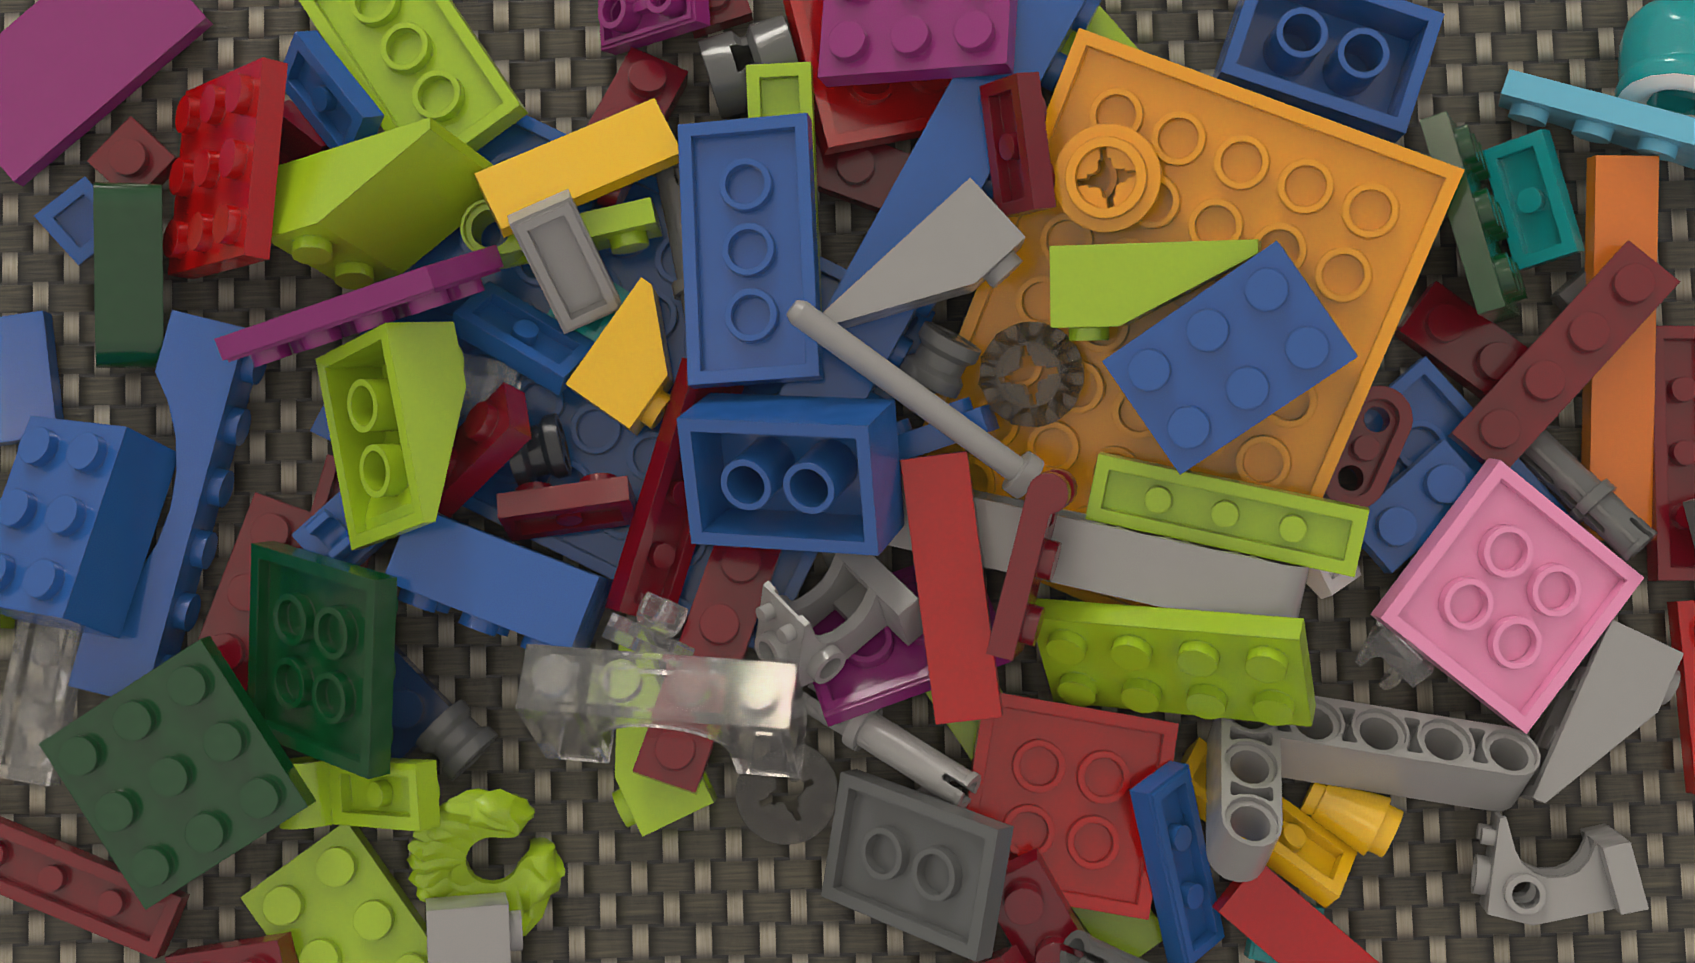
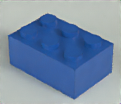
(1334, 58)
(1230, 357)
(792, 472)
(79, 523)
(498, 584)

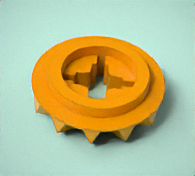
(1082, 159)

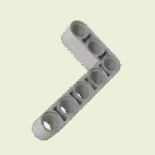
(1352, 749)

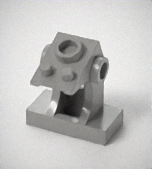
(860, 592)
(1593, 880)

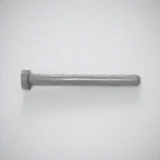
(1014, 468)

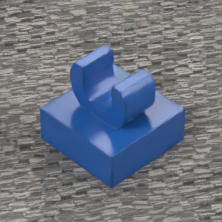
(328, 534)

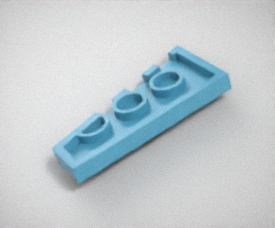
(1600, 117)

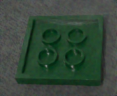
(1476, 221)
(323, 655)
(177, 772)

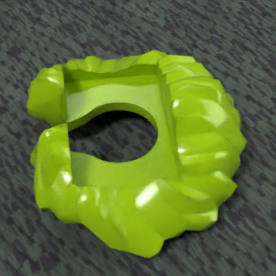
(477, 814)

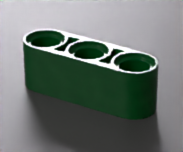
(128, 274)

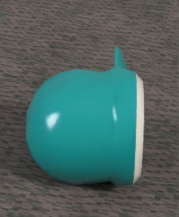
(1659, 57)

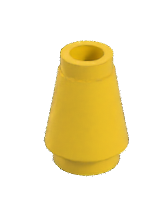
(1354, 816)

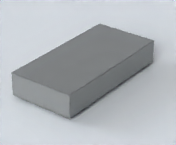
(565, 261)

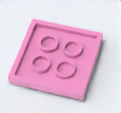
(1507, 595)

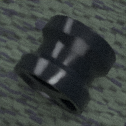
(543, 454)

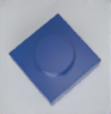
(71, 221)

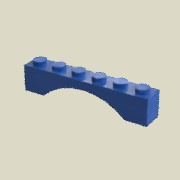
(209, 421)

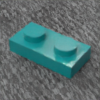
(1533, 200)

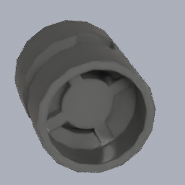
(728, 55)

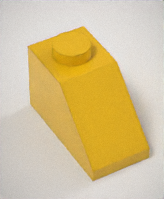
(629, 364)

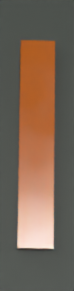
(1621, 395)

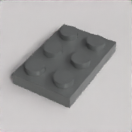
(917, 863)

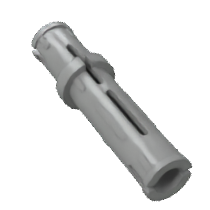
(902, 752)

